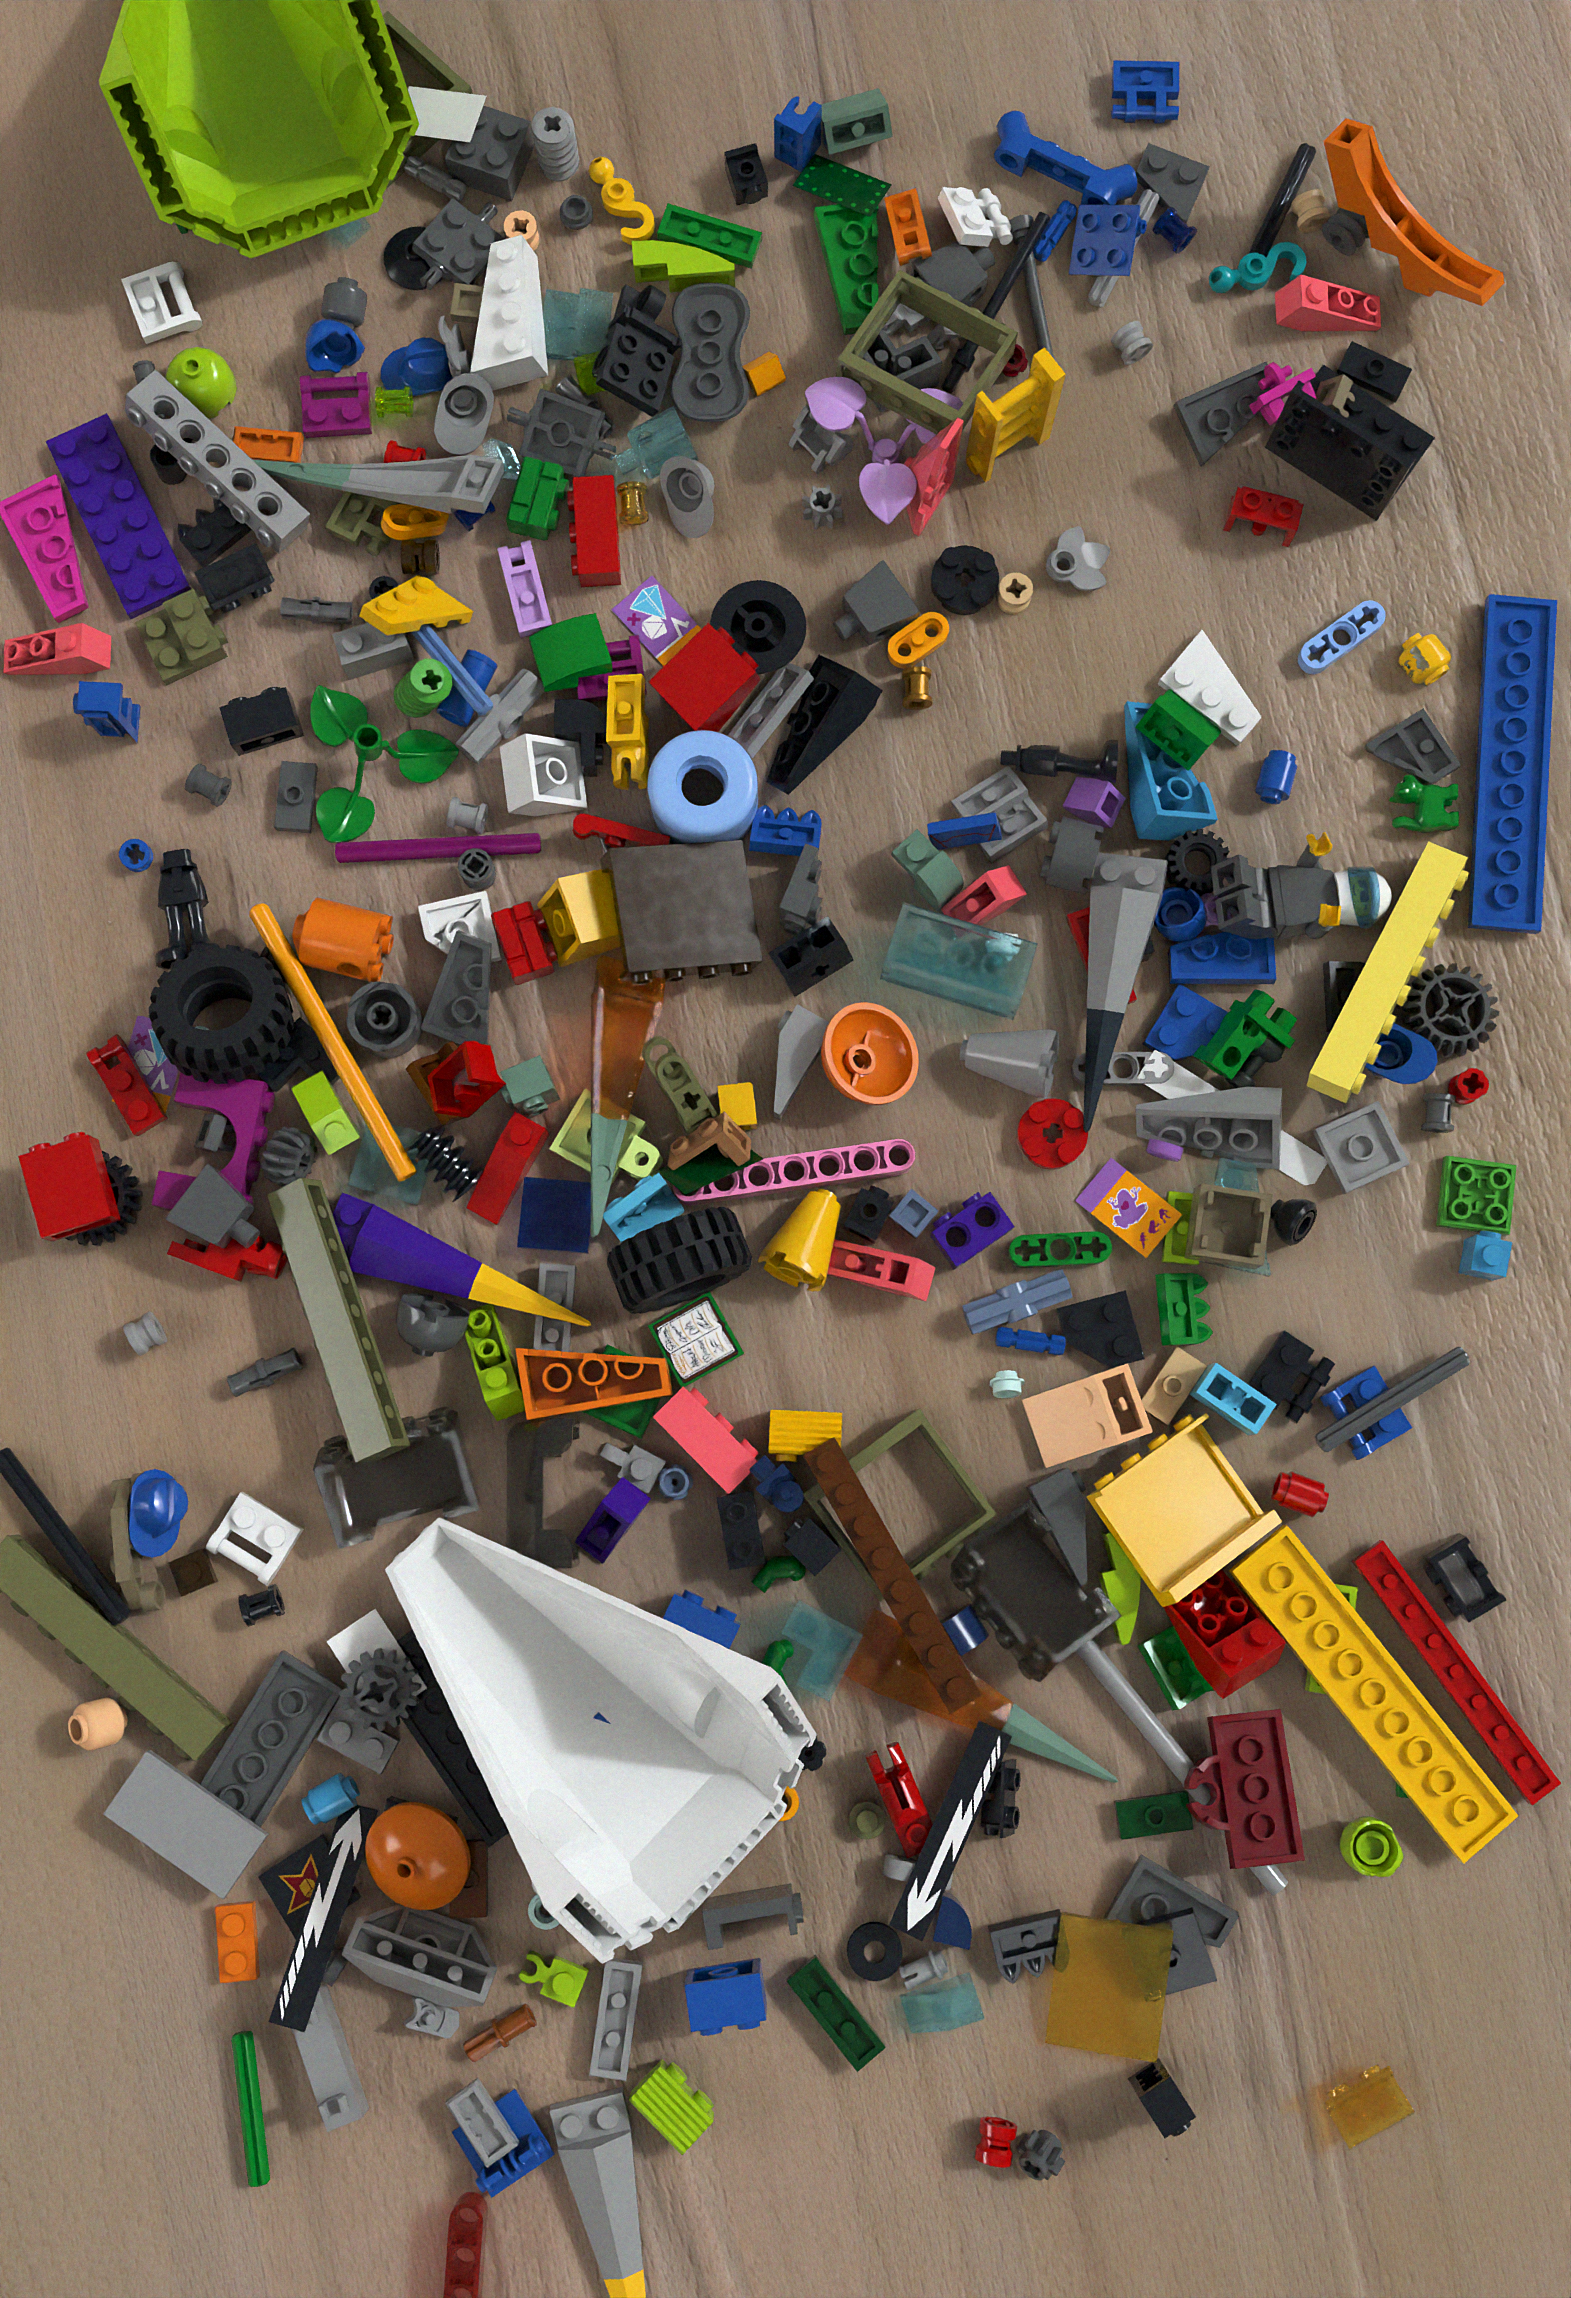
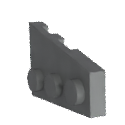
(1219, 411)
(462, 993)
(1156, 1891)

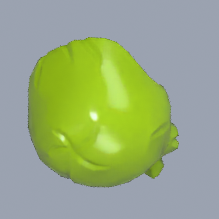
(1370, 1847)

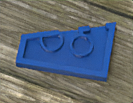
(1222, 960)

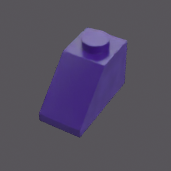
(612, 1519)

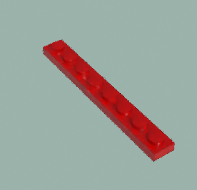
(1456, 1672)

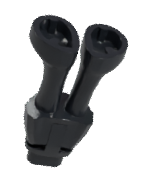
(1048, 761)
(181, 892)

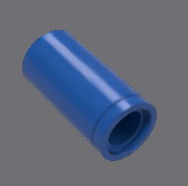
(454, 706)

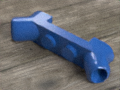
(1023, 150)

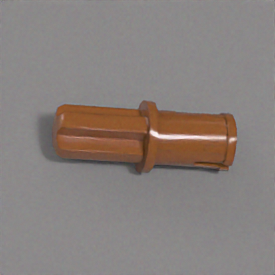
(499, 2033)

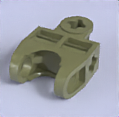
(679, 1085)

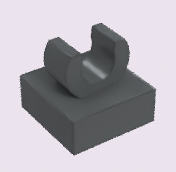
(211, 1134)

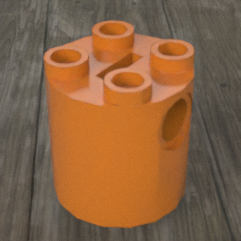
(343, 939)

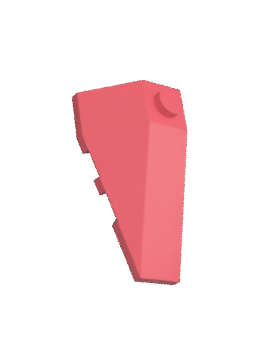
(934, 473)

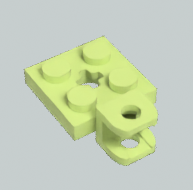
(575, 1143)

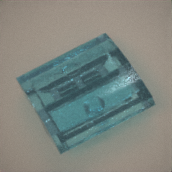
(575, 322)
(374, 1174)

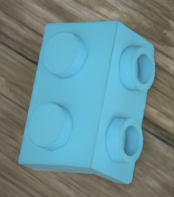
(643, 1208)

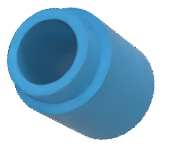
(330, 1798)

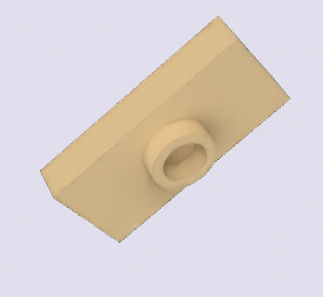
(1172, 1385)

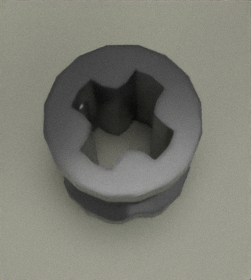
(208, 785)
(1438, 1112)

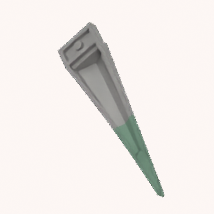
(432, 484)

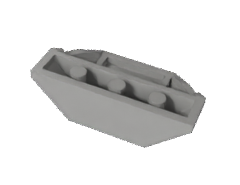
(422, 1955)

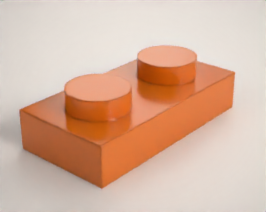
(237, 1942)

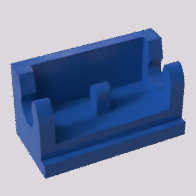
(797, 135)

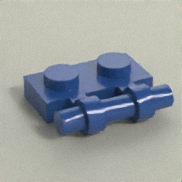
(1145, 81)

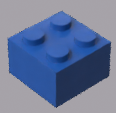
(726, 1996)

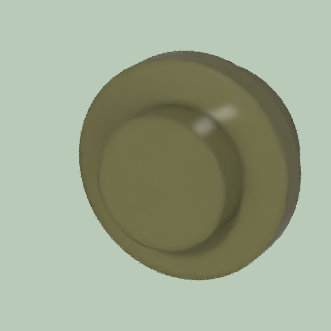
(867, 1820)

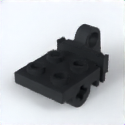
(637, 351)

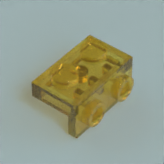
(1367, 2106)

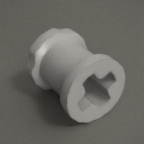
(467, 815)

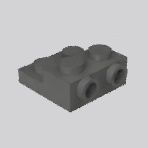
(801, 900)

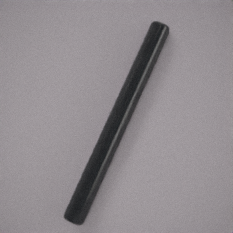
(62, 1538)

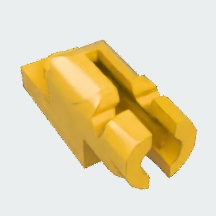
(627, 729)

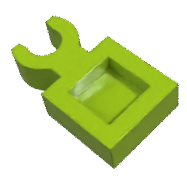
(561, 1979)

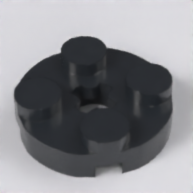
(967, 560)

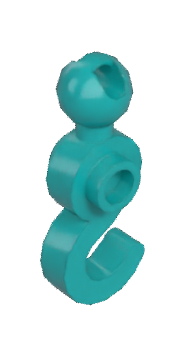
(1256, 269)

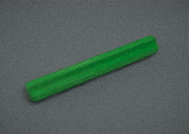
(250, 2109)

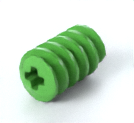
(423, 688)

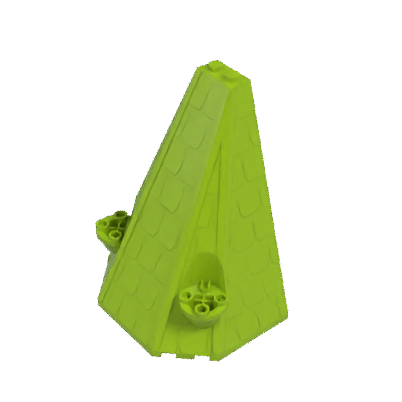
(259, 114)

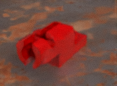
(234, 1258)
(901, 1799)

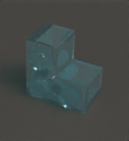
(831, 1646)

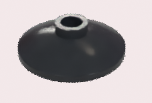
(402, 266)

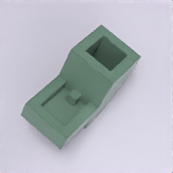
(932, 870)

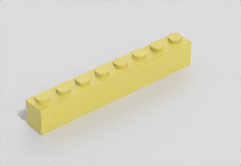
(1387, 972)

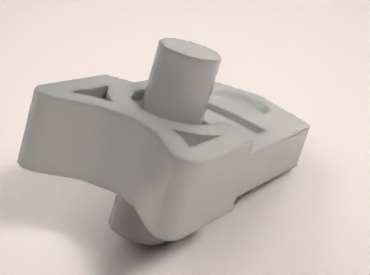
(433, 2018)

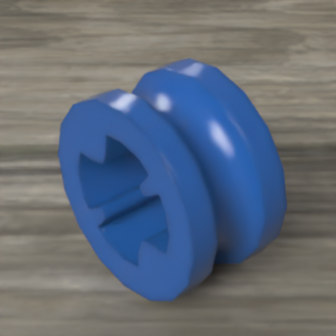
(129, 846)

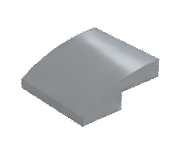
(1010, 801)

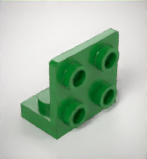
(1178, 729)

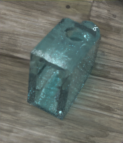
(655, 443)

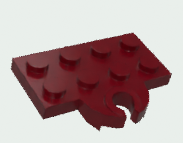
(1249, 1789)

